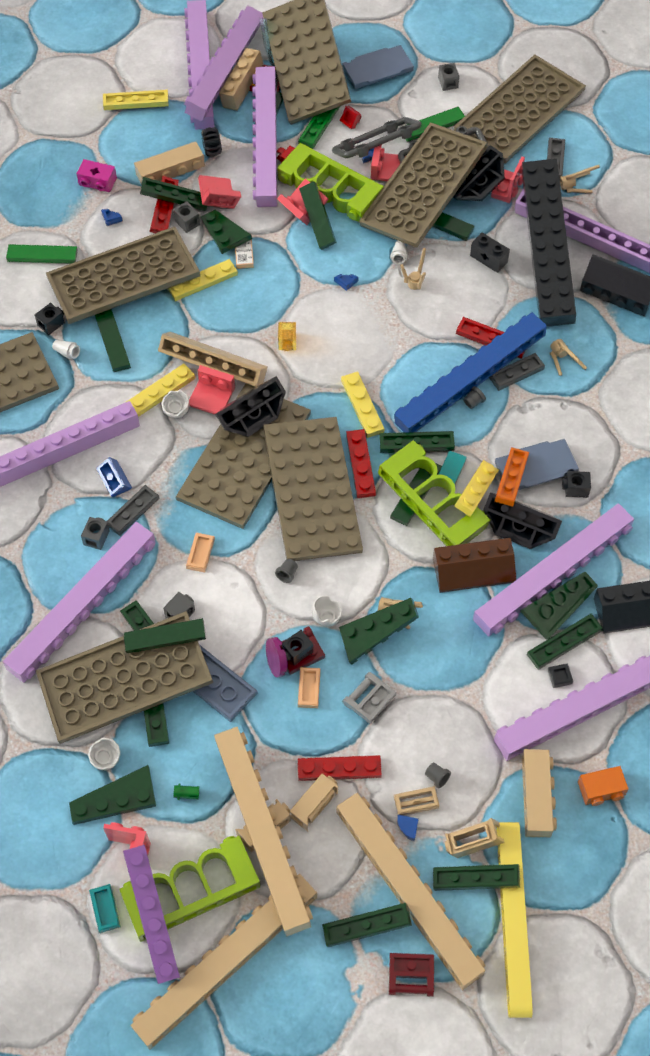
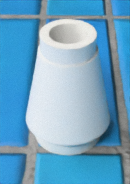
(399, 253)
(67, 349)

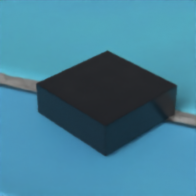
(560, 675)

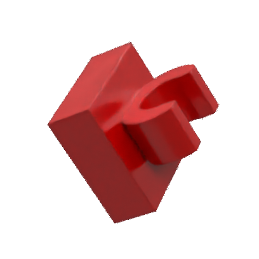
(350, 117)
(283, 154)

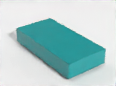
(453, 466)
(104, 908)

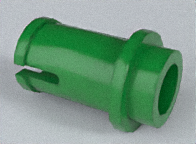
(187, 792)

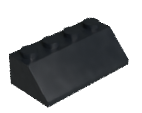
(617, 285)
(623, 606)

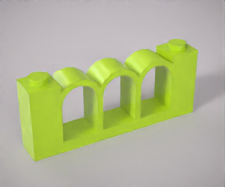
(303, 157)
(413, 457)
(241, 869)

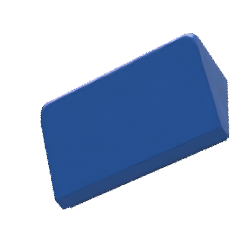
(113, 477)

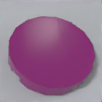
(276, 657)

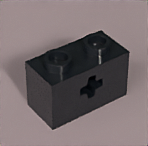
(489, 252)

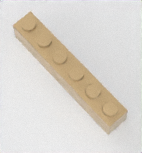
(208, 356)

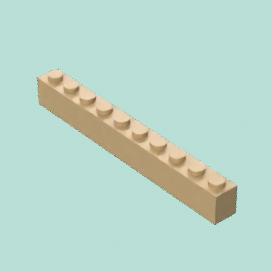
(262, 831)
(408, 888)
(213, 970)

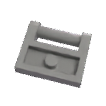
(374, 702)

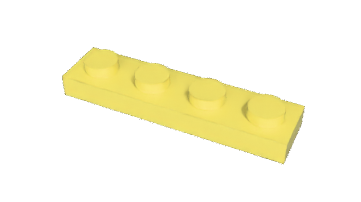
(137, 99)
(208, 278)
(157, 391)
(362, 404)
(476, 488)

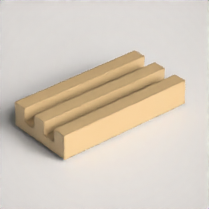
(397, 797)

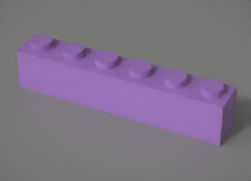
(151, 914)

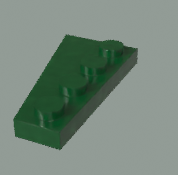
(557, 606)
(369, 631)
(121, 796)

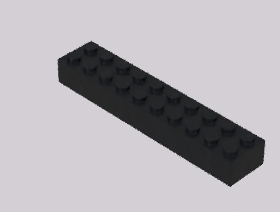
(548, 242)

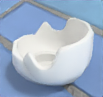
(175, 404)
(326, 611)
(104, 754)

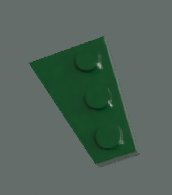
(224, 231)

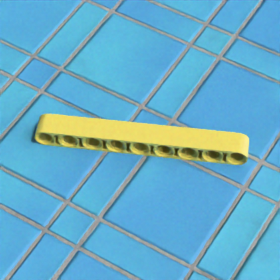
(515, 927)

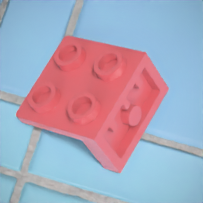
(383, 164)
(509, 186)
(218, 192)
(296, 204)
(212, 390)
(134, 836)

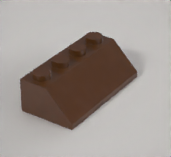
(474, 565)

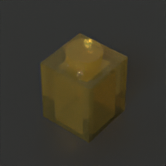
(286, 336)

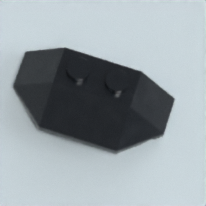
(483, 177)
(253, 409)
(521, 523)

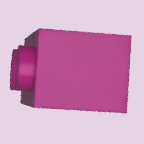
(96, 175)

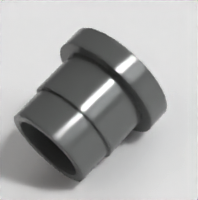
(474, 397)
(286, 571)
(437, 774)

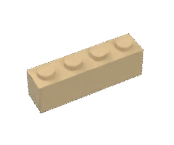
(240, 79)
(171, 163)
(537, 793)

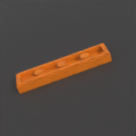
(511, 477)

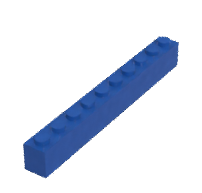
(471, 373)

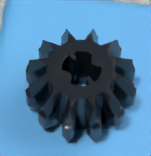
(211, 141)

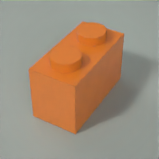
(603, 786)

